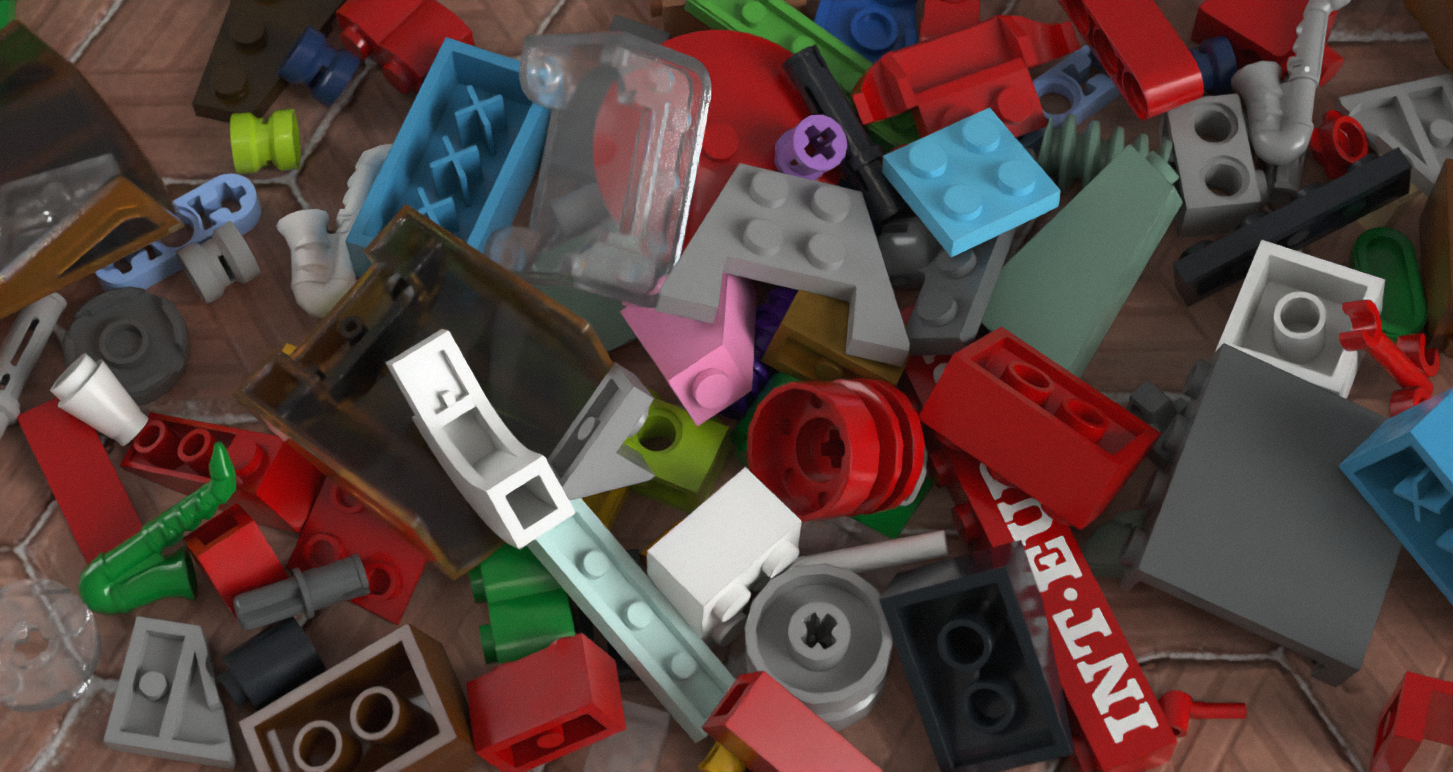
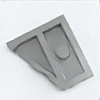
(1411, 117)
(170, 698)

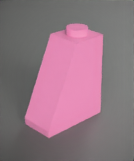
(701, 360)

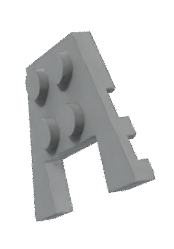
(796, 238)

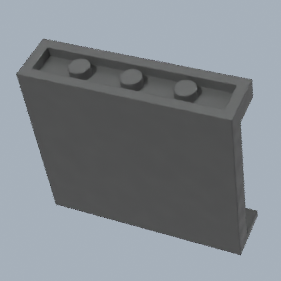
(1263, 517)

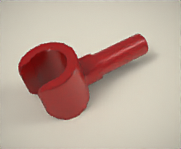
(1180, 707)

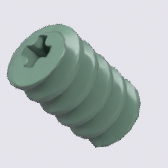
(1086, 154)

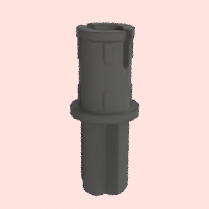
(302, 593)

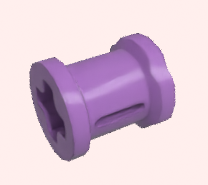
(827, 153)

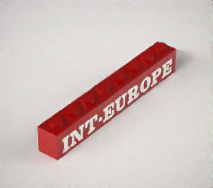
(1104, 690)

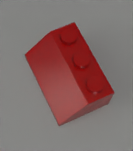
(1037, 427)

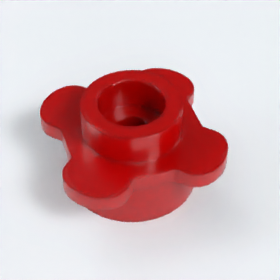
(1338, 143)

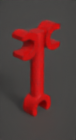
(1404, 362)

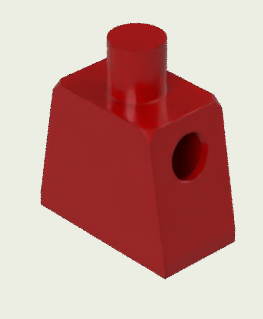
(1261, 31)

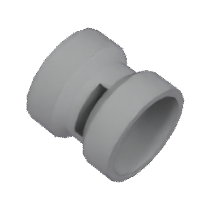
(206, 271)

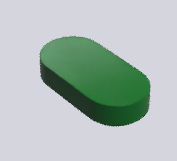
(1392, 257)

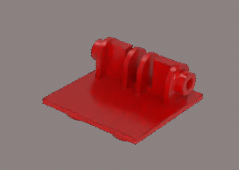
(342, 528)

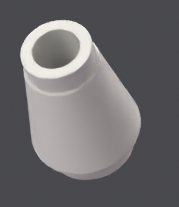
(98, 399)

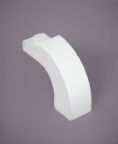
(485, 461)

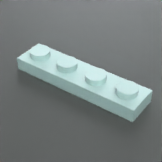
(634, 617)

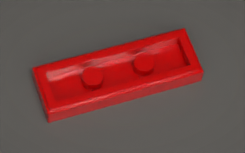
(80, 478)

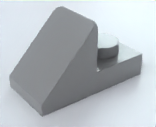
(592, 450)

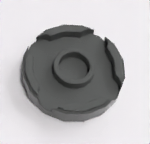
(135, 336)

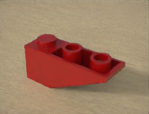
(271, 476)

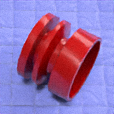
(836, 447)

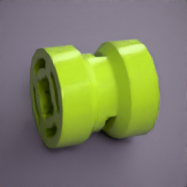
(259, 142)

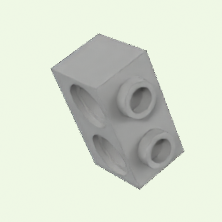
(1212, 165)

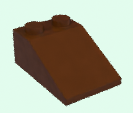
(373, 712)

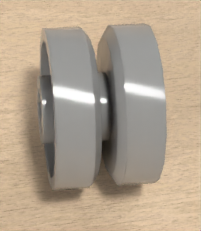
(822, 641)

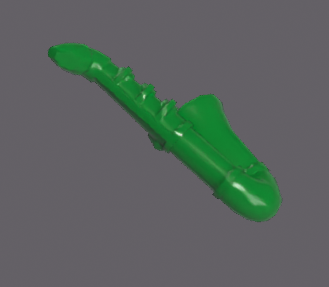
(138, 570)

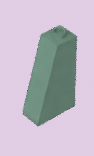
(1086, 260)

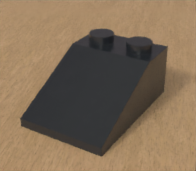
(980, 660)

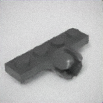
(951, 289)

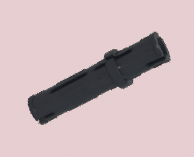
(862, 158)

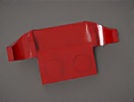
(966, 74)

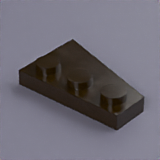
(251, 49)

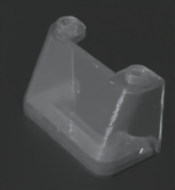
(611, 166)

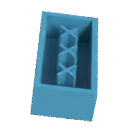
(460, 151)
(1409, 482)

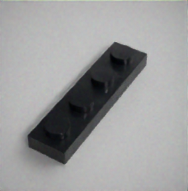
(1309, 217)

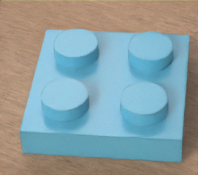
(970, 182)

